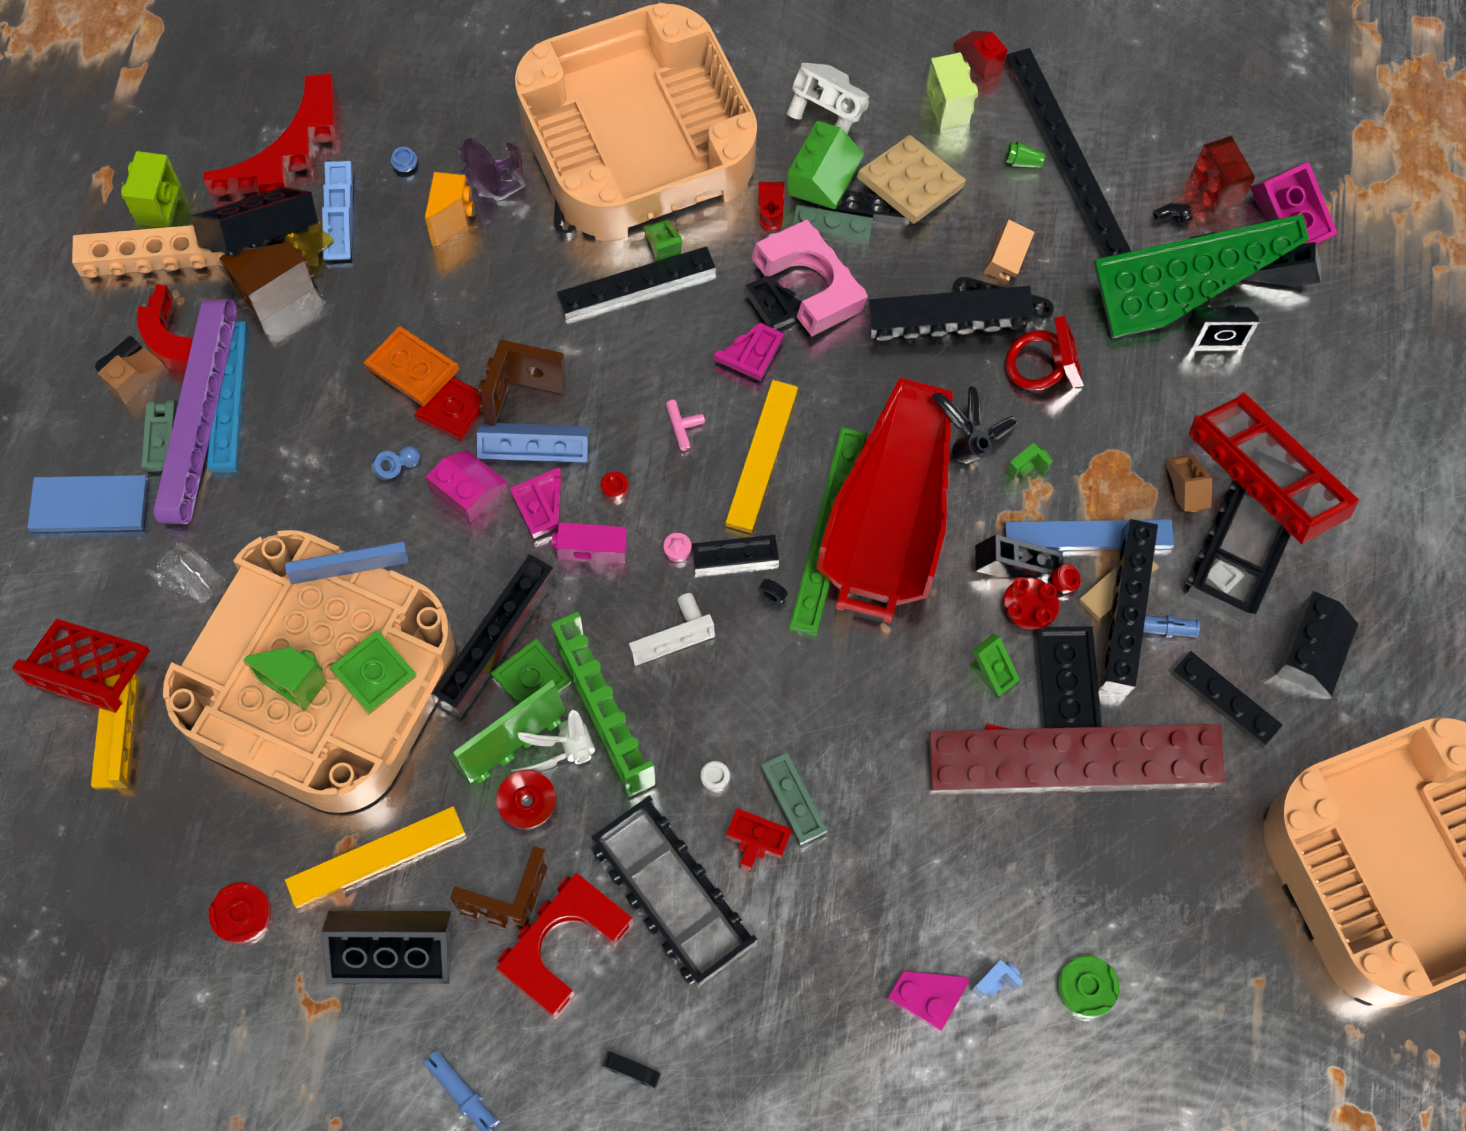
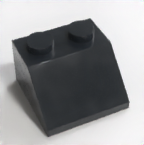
(1222, 326)

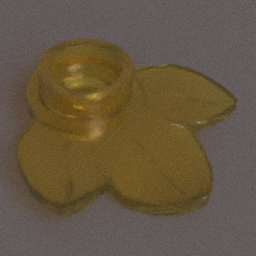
(311, 242)

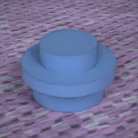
(403, 159)

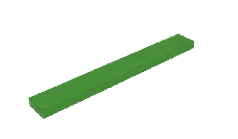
(814, 584)

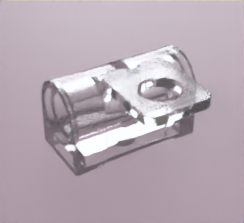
(186, 573)

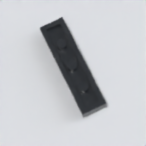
(1227, 699)

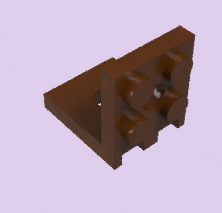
(521, 366)
(502, 913)

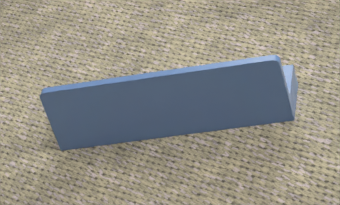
(533, 442)

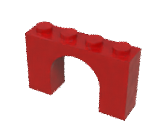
(574, 903)

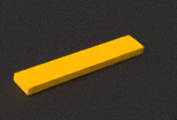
(761, 457)
(374, 857)

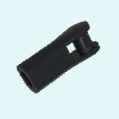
(124, 349)

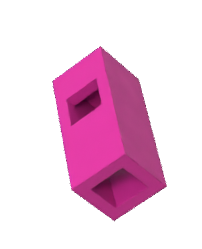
(590, 542)

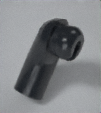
(1173, 209)

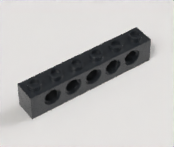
(1128, 607)

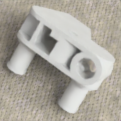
(830, 90)

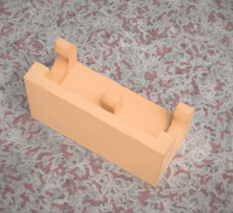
(1008, 251)

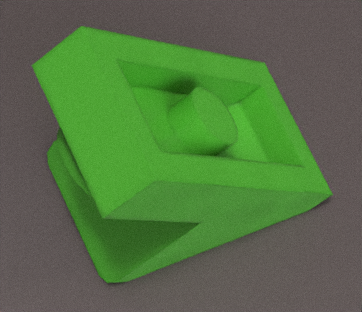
(664, 240)
(994, 665)

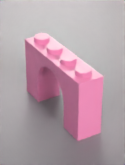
(805, 247)

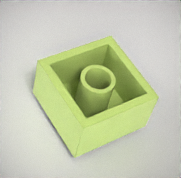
(951, 91)

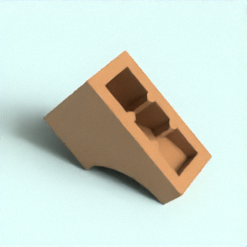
(130, 374)
(1190, 483)

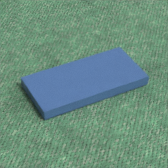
(88, 503)

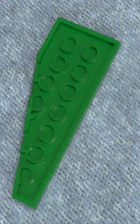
(1169, 280)

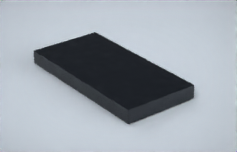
(1067, 677)

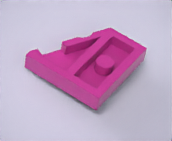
(752, 352)
(539, 502)
(928, 996)

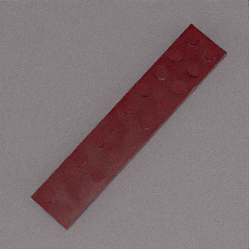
(1076, 757)

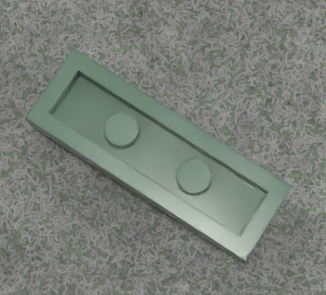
(836, 225)
(793, 798)

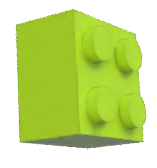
(151, 189)

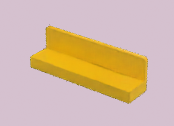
(115, 739)

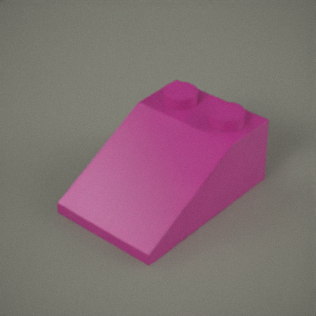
(1294, 194)

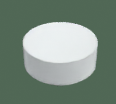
(715, 776)

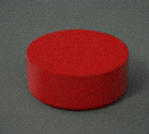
(614, 485)
(1066, 578)

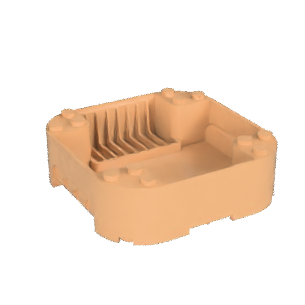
(636, 119)
(333, 750)
(1381, 861)

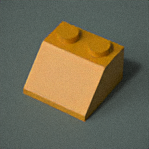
(448, 206)

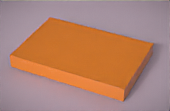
(411, 366)

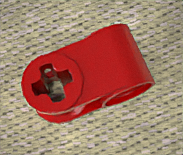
(771, 201)

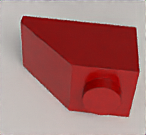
(983, 52)

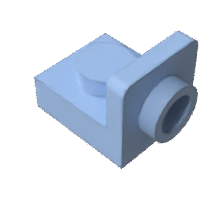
(991, 981)

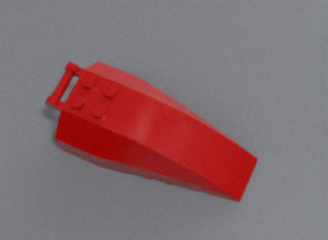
(892, 506)

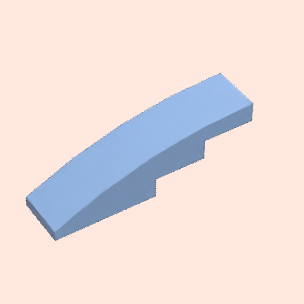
(338, 209)

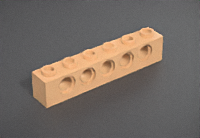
(143, 244)

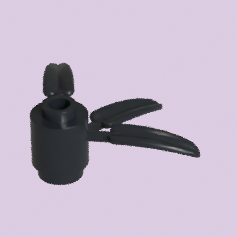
(974, 444)

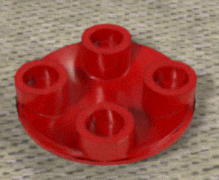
(1031, 603)

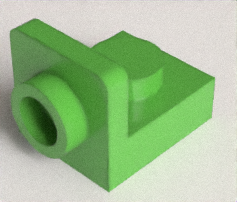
(1026, 461)

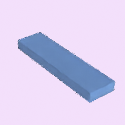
(346, 562)

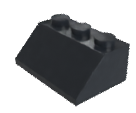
(1318, 644)

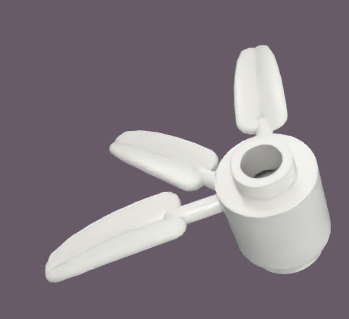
(574, 740)

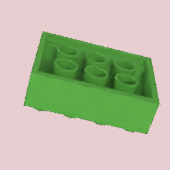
(501, 739)

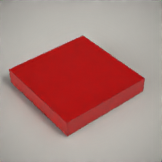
(452, 409)

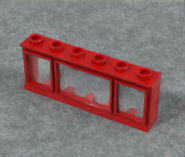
(1273, 468)

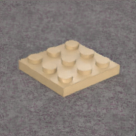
(911, 179)

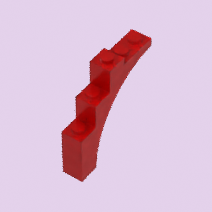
(291, 151)

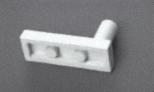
(676, 638)

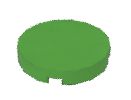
(1088, 986)

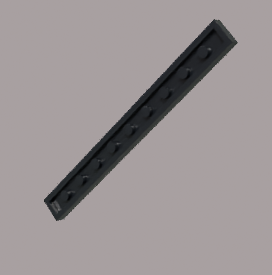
(1067, 154)

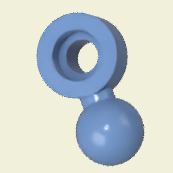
(408, 456)

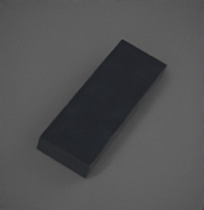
(735, 553)

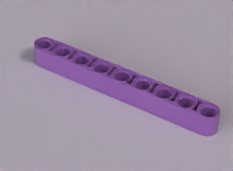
(195, 412)

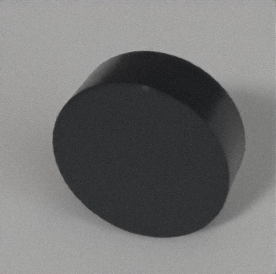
(772, 591)

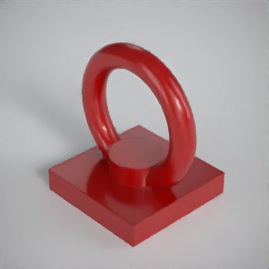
(1063, 351)

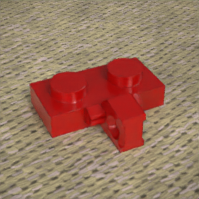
(757, 837)

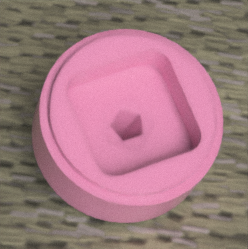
(677, 547)

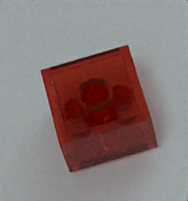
(1222, 175)

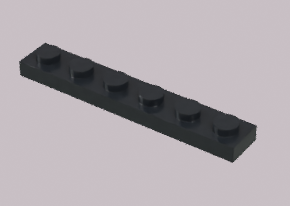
(636, 282)

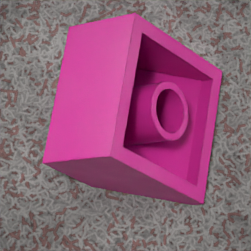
(465, 483)

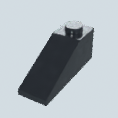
(1293, 269)
(1015, 559)

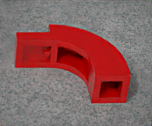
(152, 323)

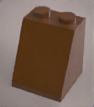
(269, 277)

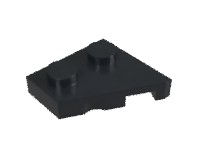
(773, 302)

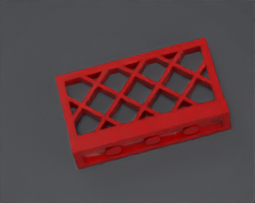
(71, 681)

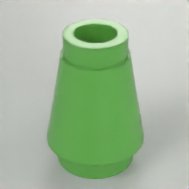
(1023, 156)

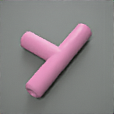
(680, 424)

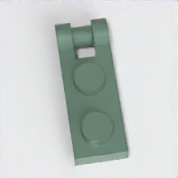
(157, 433)

